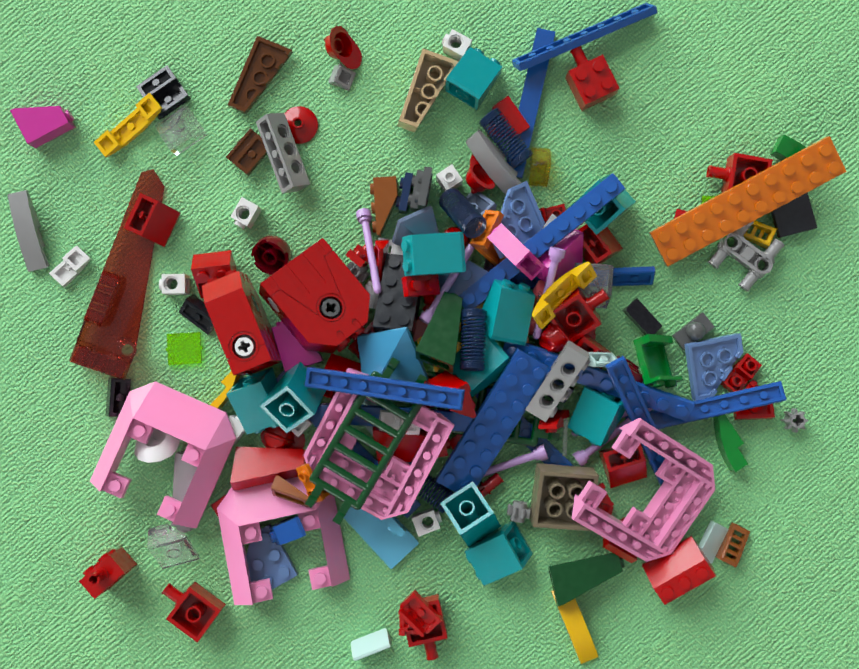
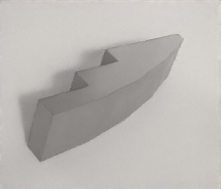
(492, 161)
(27, 230)

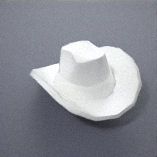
(158, 447)

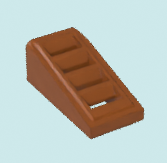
(285, 490)
(736, 555)

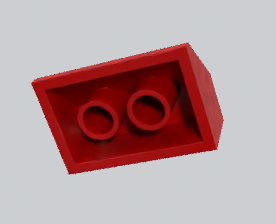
(679, 571)

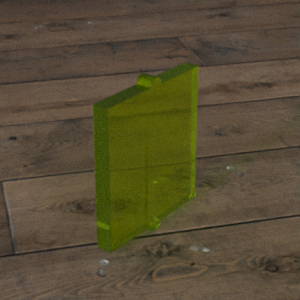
(184, 348)

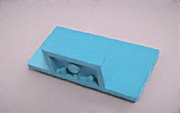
(386, 537)

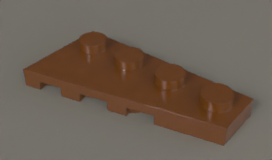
(259, 70)

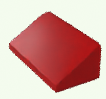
(381, 249)

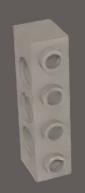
(282, 152)
(570, 354)

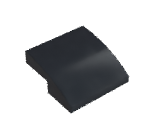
(165, 90)
(794, 217)

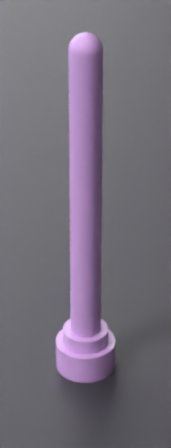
(364, 218)
(556, 255)
(427, 315)
(538, 454)
(583, 455)

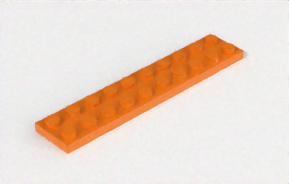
(748, 201)

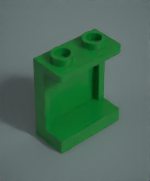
(654, 360)

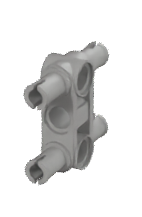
(747, 255)

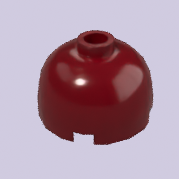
(271, 254)

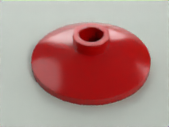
(308, 127)

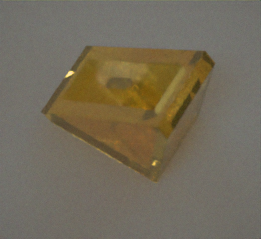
(539, 167)

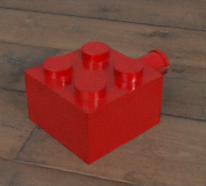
(590, 80)
(738, 169)
(578, 313)
(107, 571)
(193, 609)
(435, 634)

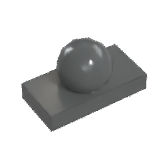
(693, 330)

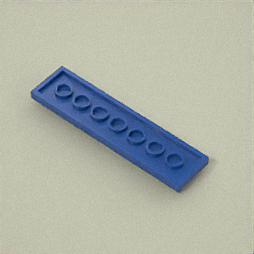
(493, 422)

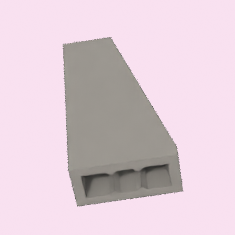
(182, 478)

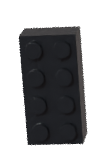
(392, 307)

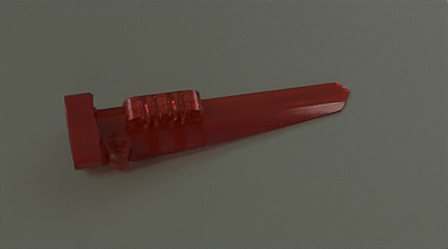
(119, 296)

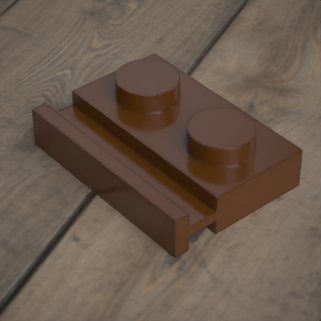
(248, 152)

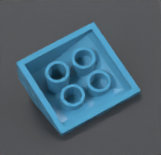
(379, 347)

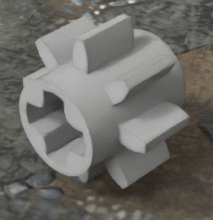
(360, 273)
(800, 420)
(518, 511)

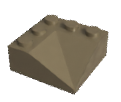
(555, 493)

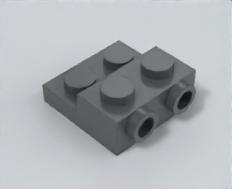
(422, 185)

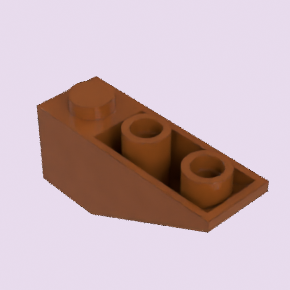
(385, 198)

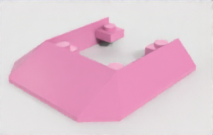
(184, 417)
(400, 481)
(670, 512)
(240, 524)

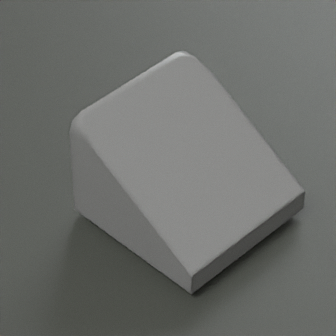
(342, 77)

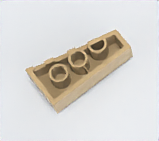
(425, 87)

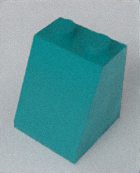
(473, 77)
(610, 212)
(433, 254)
(509, 311)
(494, 363)
(246, 398)
(291, 401)
(596, 416)
(470, 514)
(499, 554)

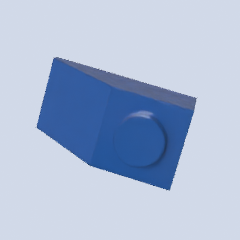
(286, 531)

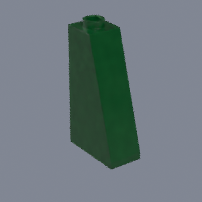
(440, 338)
(582, 575)

